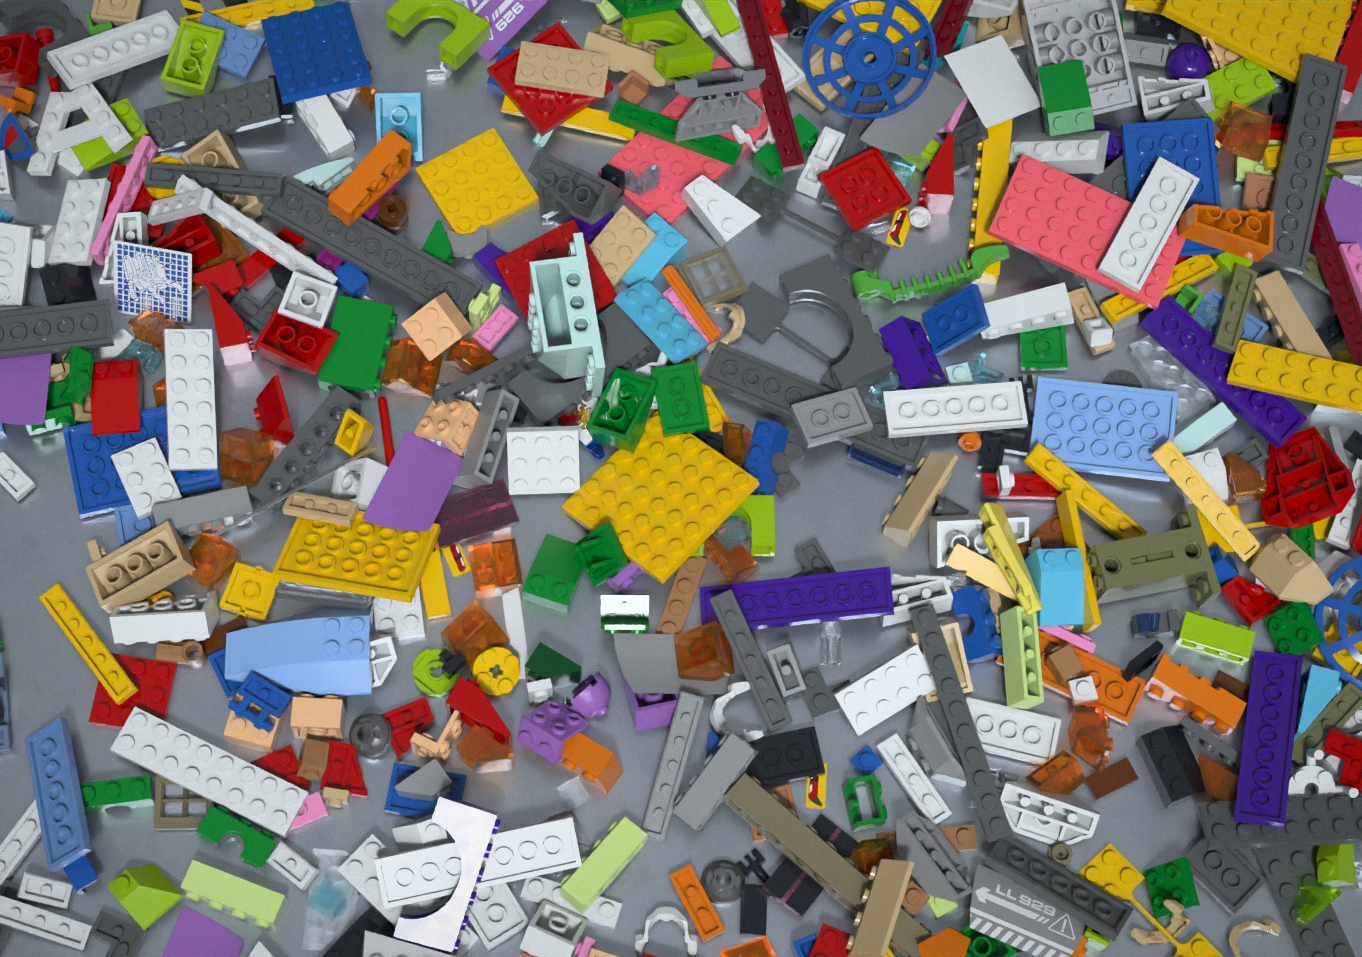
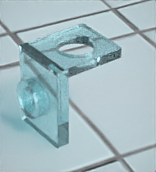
(901, 168)

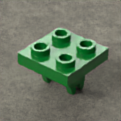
(601, 554)
(1294, 629)
(1173, 882)

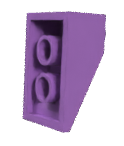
(649, 709)

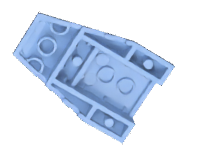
(307, 652)

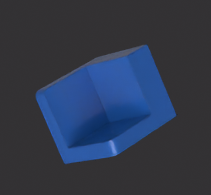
(1223, 564)
(81, 874)
(803, 946)

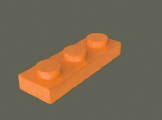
(696, 903)

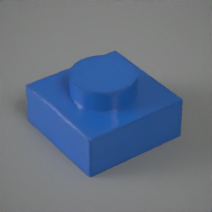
(865, 761)

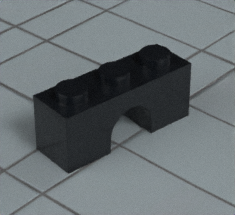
(1280, 105)

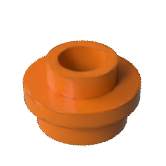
(970, 441)

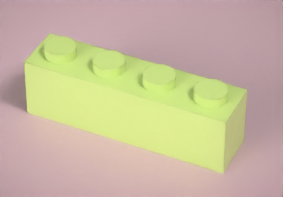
(1021, 658)
(603, 865)
(234, 894)

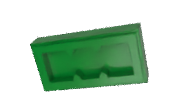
(1304, 539)

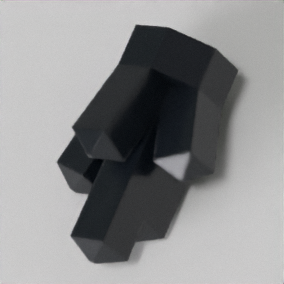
(796, 18)

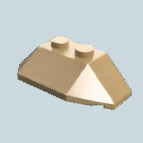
(1289, 571)

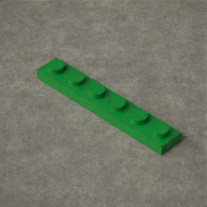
(665, 129)

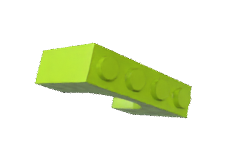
(459, 45)
(686, 57)
(759, 515)

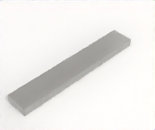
(672, 765)

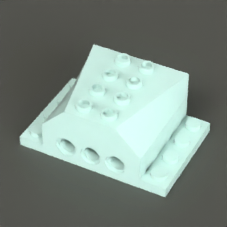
(565, 317)

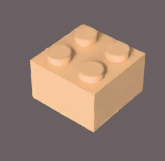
(437, 326)
(318, 717)
(244, 734)

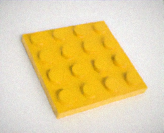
(477, 184)

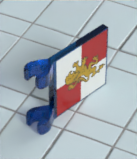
(580, 418)

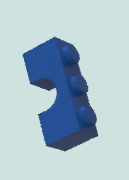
(351, 280)
(766, 440)
(984, 641)

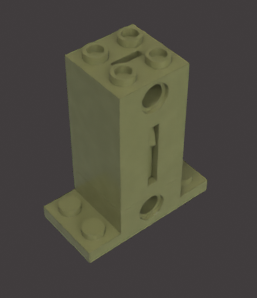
(1156, 563)

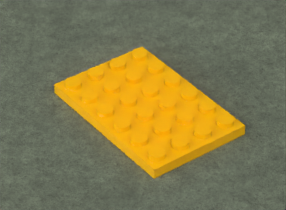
(356, 558)

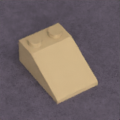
(956, 649)

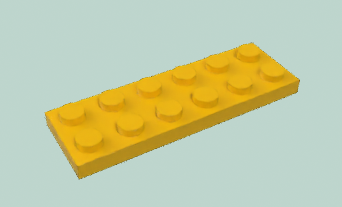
(1297, 376)

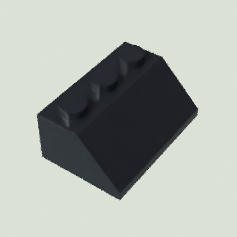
(67, 284)
(1171, 765)

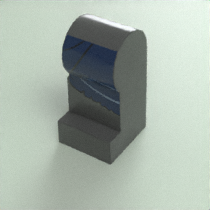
(1156, 624)

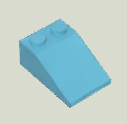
(403, 115)
(664, 251)
(1059, 584)
(1316, 690)

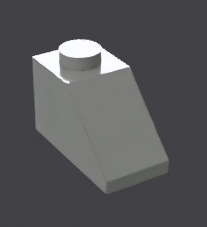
(787, 669)
(426, 783)

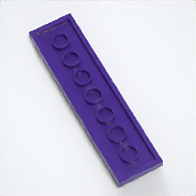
(1191, 345)
(807, 598)
(1268, 739)

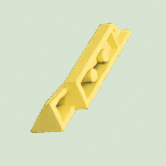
(1007, 555)

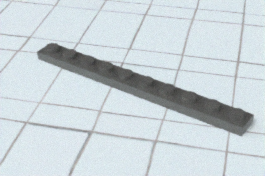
(960, 723)

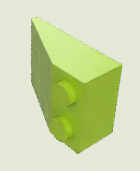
(193, 59)
(98, 153)

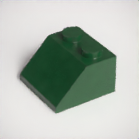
(548, 663)

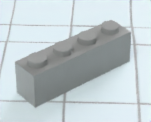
(1101, 294)
(488, 437)
(204, 511)
(715, 781)

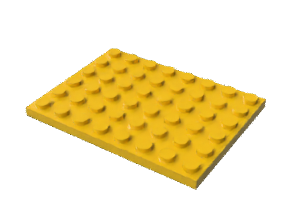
(1268, 30)

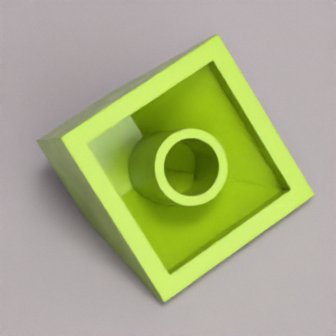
(145, 893)

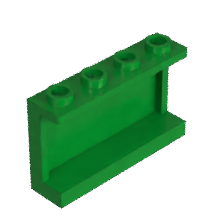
(361, 345)

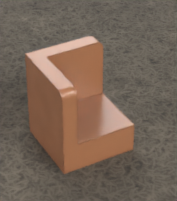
(633, 89)

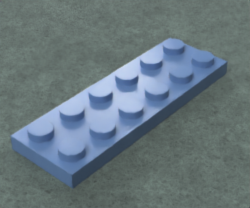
(58, 794)

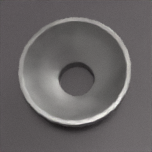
(380, 735)
(722, 894)

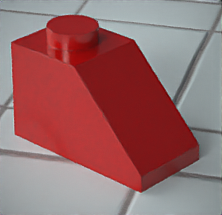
(222, 276)

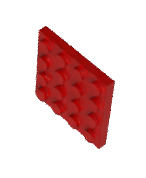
(541, 107)
(515, 266)

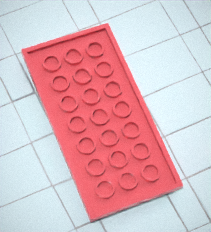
(676, 164)
(1074, 227)

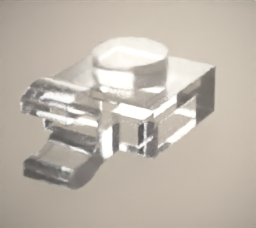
(958, 580)

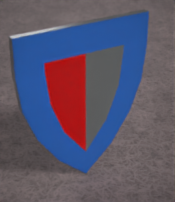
(15, 139)

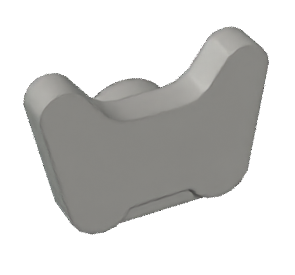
(469, 244)

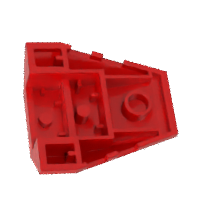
(1305, 482)

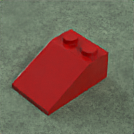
(18, 60)
(938, 188)
(233, 338)
(295, 343)
(116, 397)
(274, 413)
(477, 709)

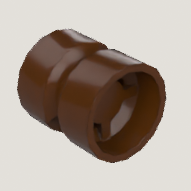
(393, 214)

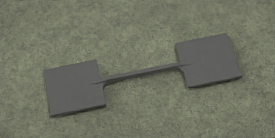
(854, 247)
(764, 314)

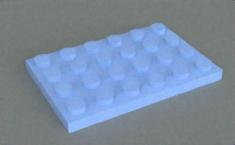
(1104, 426)

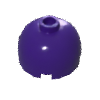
(1187, 62)

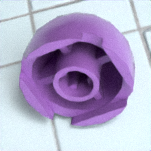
(590, 697)

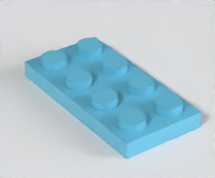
(660, 321)

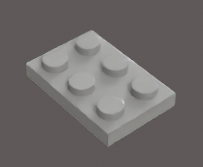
(831, 417)

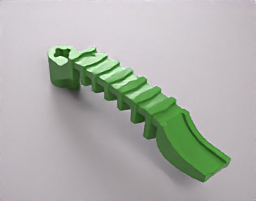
(868, 284)

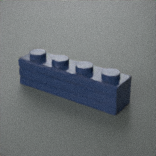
(875, 462)

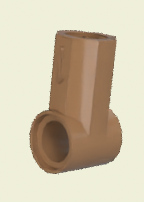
(179, 653)

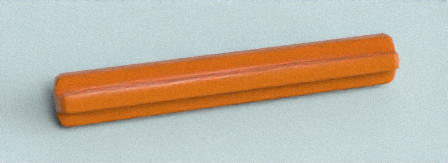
(691, 303)

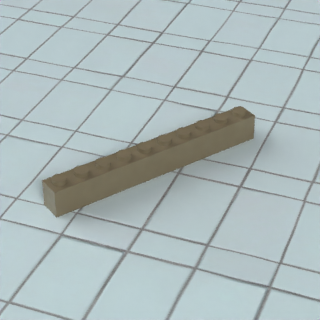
(816, 857)

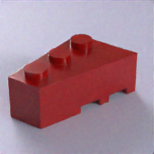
(191, 237)

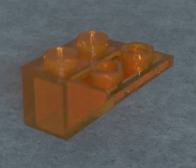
(409, 369)
(245, 455)
(735, 565)
(495, 568)
(473, 633)
(1090, 737)
(484, 753)

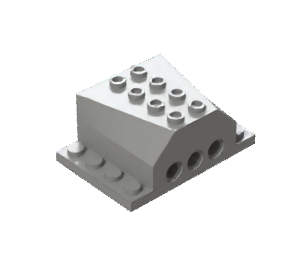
(1086, 32)

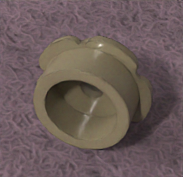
(1060, 848)

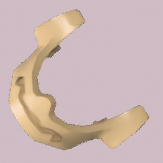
(737, 315)
(1178, 924)
(1268, 926)

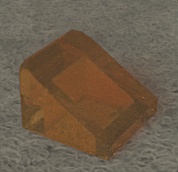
(366, 96)

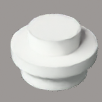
(919, 216)

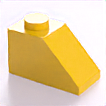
(353, 433)

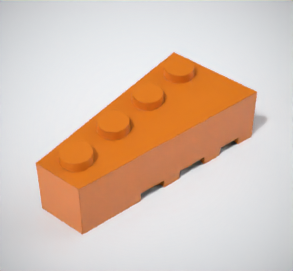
(371, 178)
(1229, 230)
(1194, 695)
(591, 762)

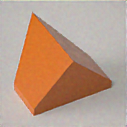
(945, 944)

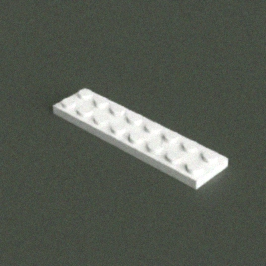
(210, 772)
(514, 856)

